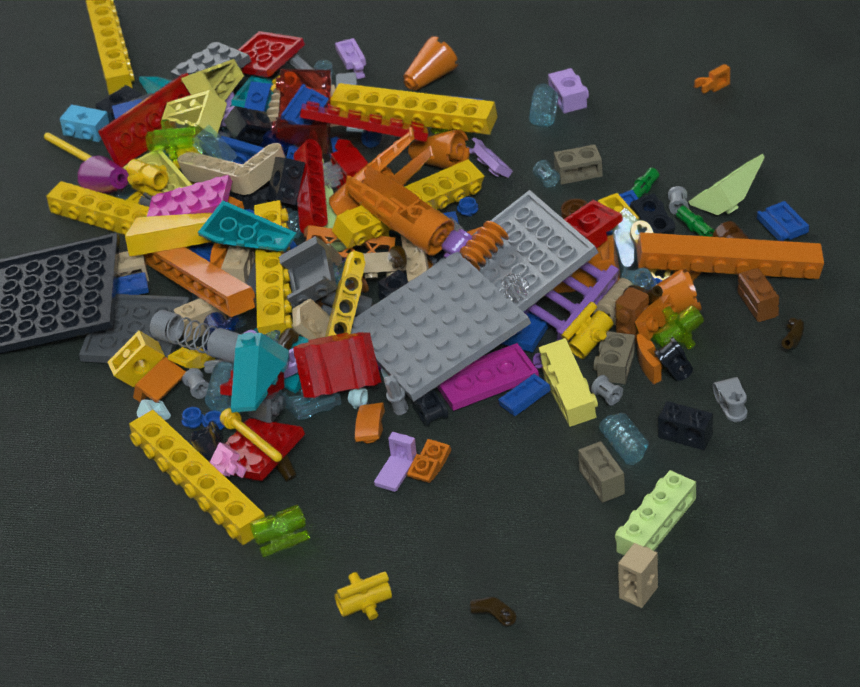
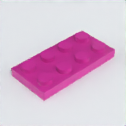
(192, 199)
(488, 377)

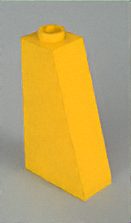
(165, 233)

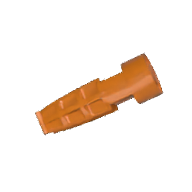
(342, 202)
(401, 210)

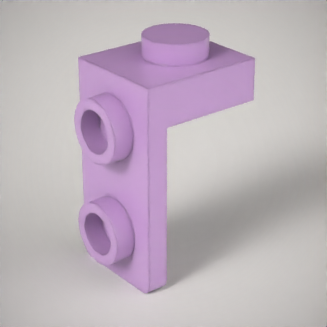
(396, 468)

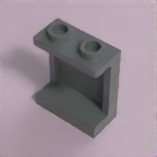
(309, 271)

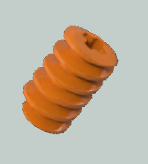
(483, 242)

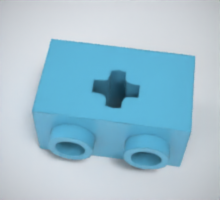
(83, 122)

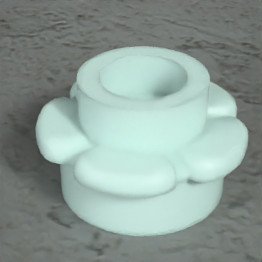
(358, 397)

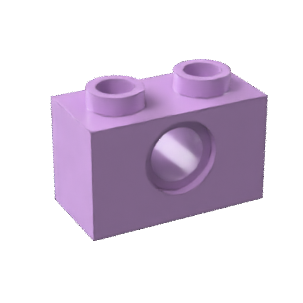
(570, 91)

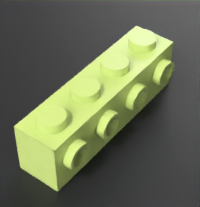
(657, 513)

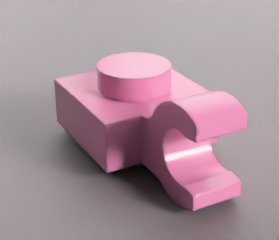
(226, 462)

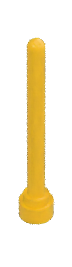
(66, 146)
(233, 421)

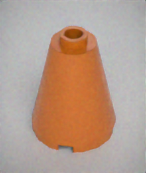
(430, 64)
(448, 148)
(681, 290)

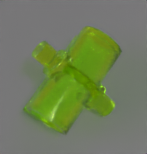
(170, 139)
(679, 326)
(279, 530)

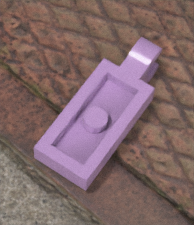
(351, 56)
(490, 159)

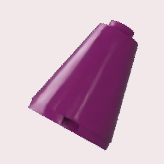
(102, 175)

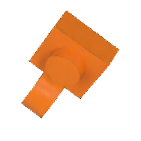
(717, 79)

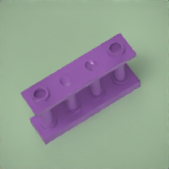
(605, 281)

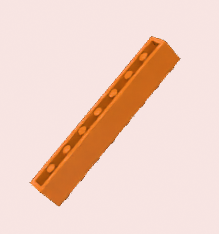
(729, 255)
(203, 279)

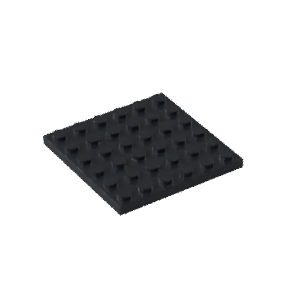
(58, 292)

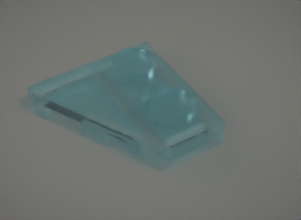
(623, 240)
(305, 407)

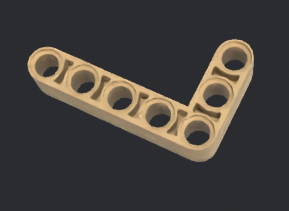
(245, 177)

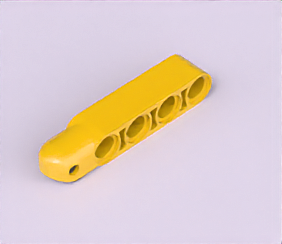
(352, 272)

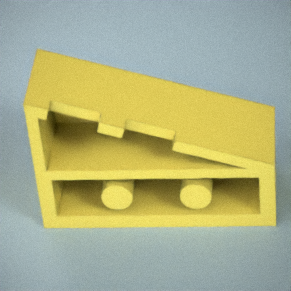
(219, 79)
(196, 111)
(567, 383)

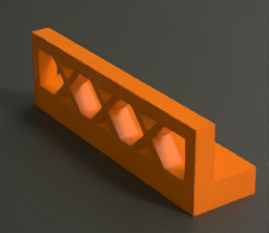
(327, 235)

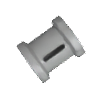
(676, 199)
(194, 380)
(606, 385)

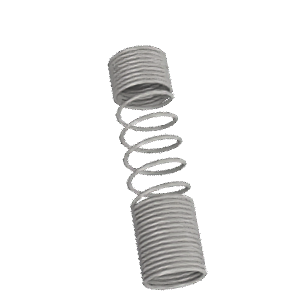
(220, 343)

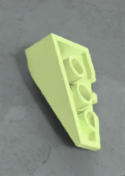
(728, 191)

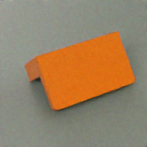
(158, 381)

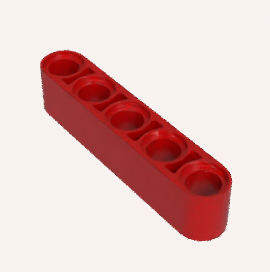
(311, 195)

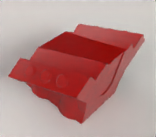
(348, 159)
(336, 364)

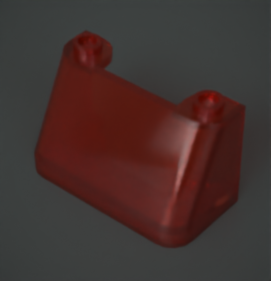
(289, 84)

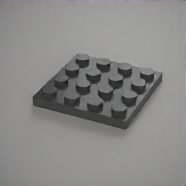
(131, 315)

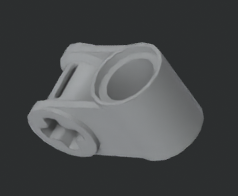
(731, 398)

